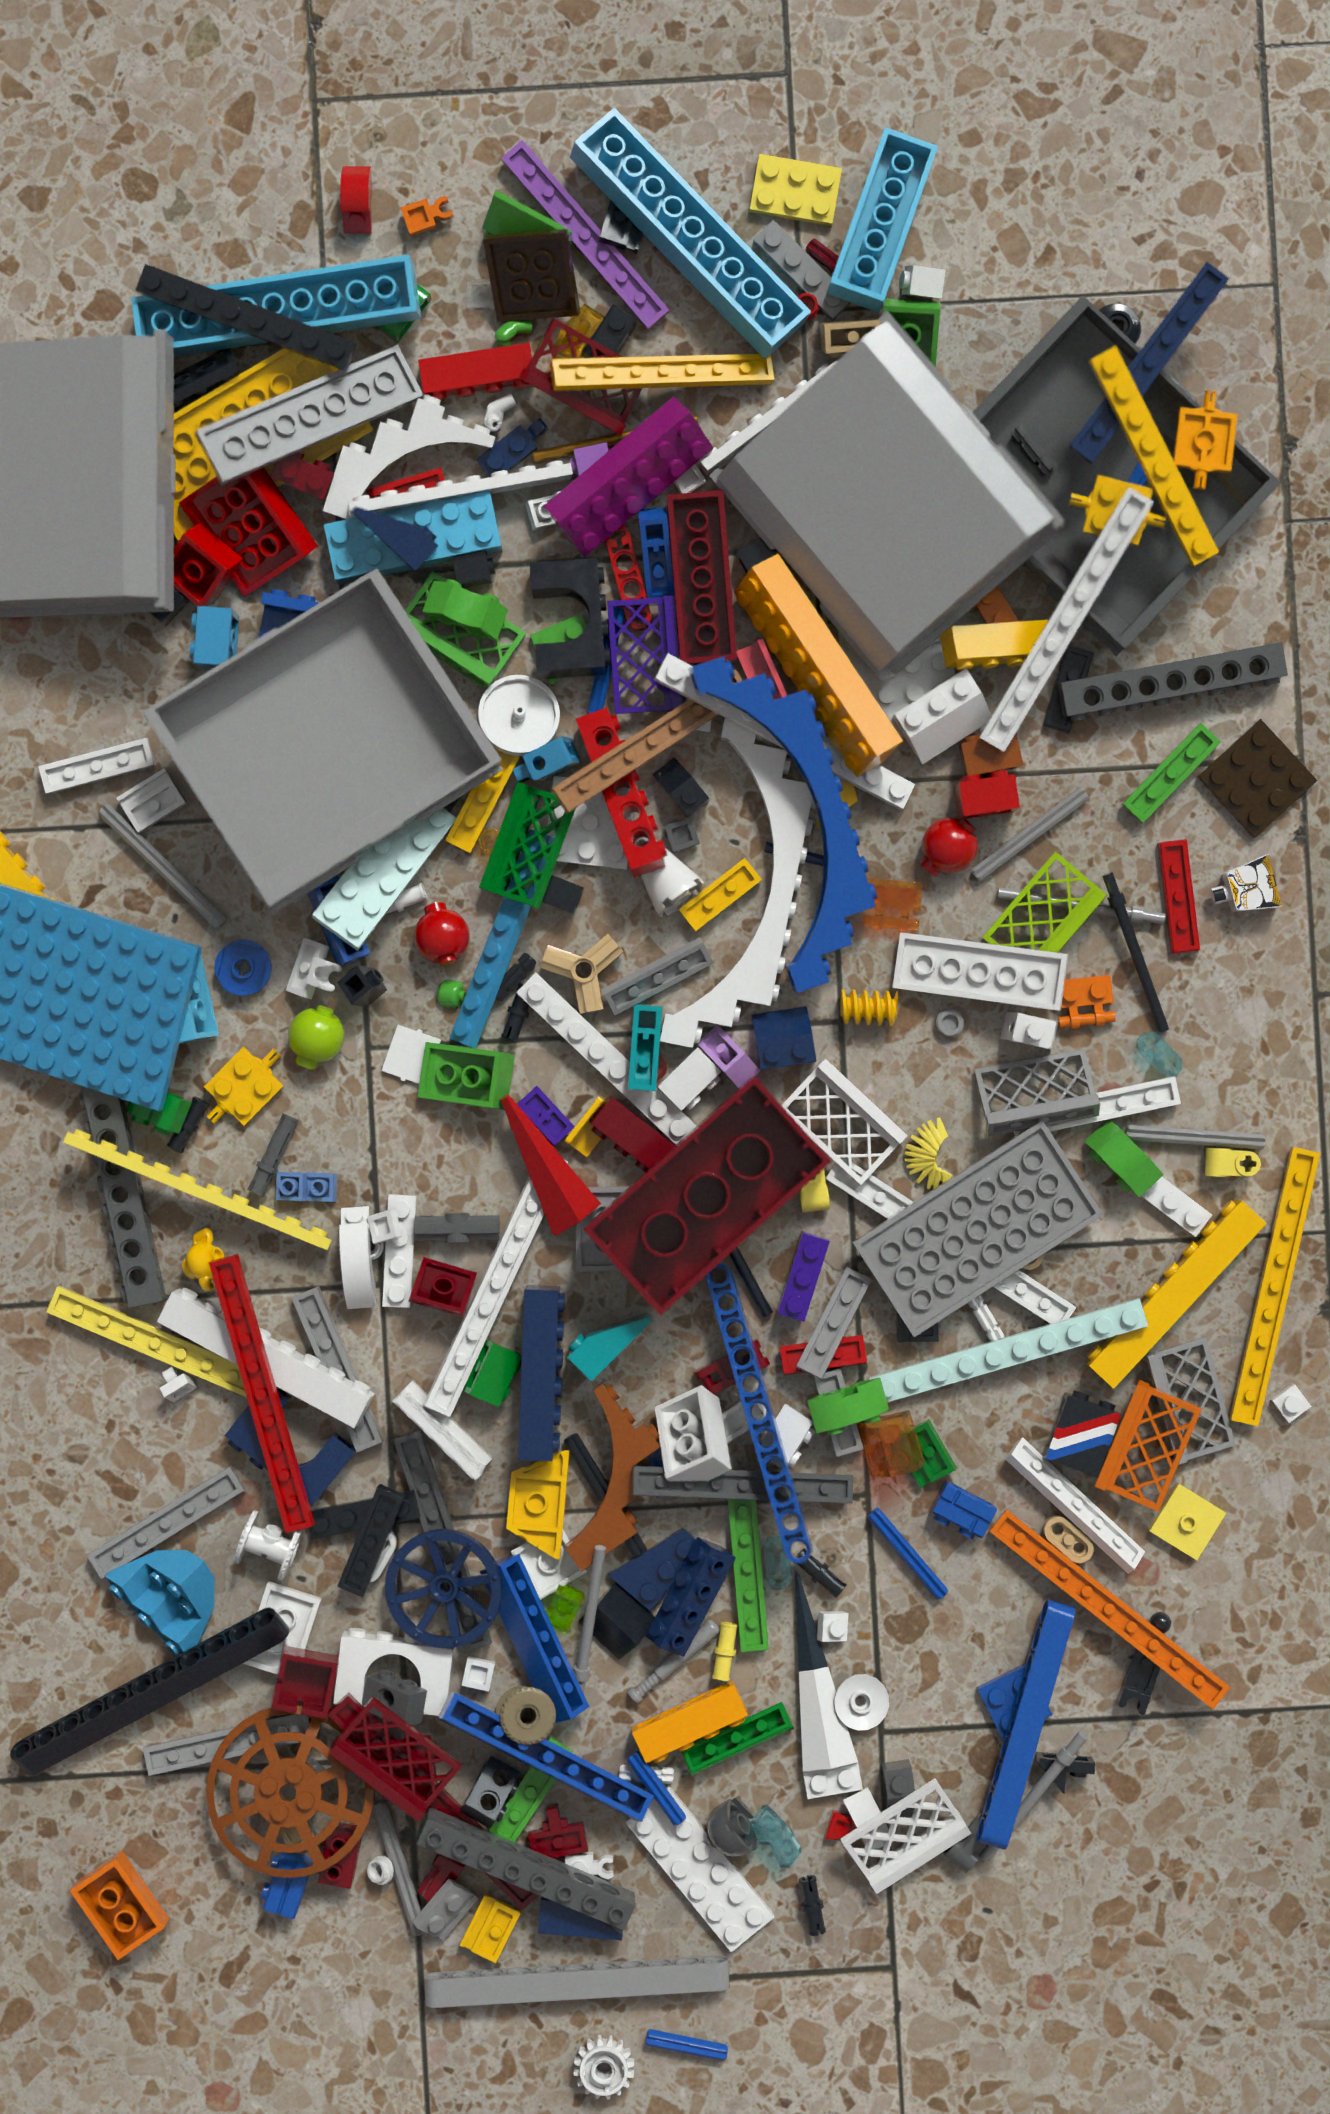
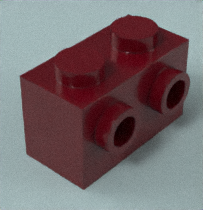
(303, 475)
(342, 1872)

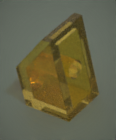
(586, 324)

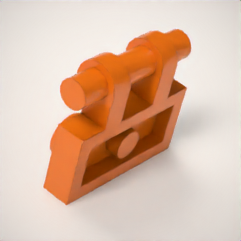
(1085, 992)

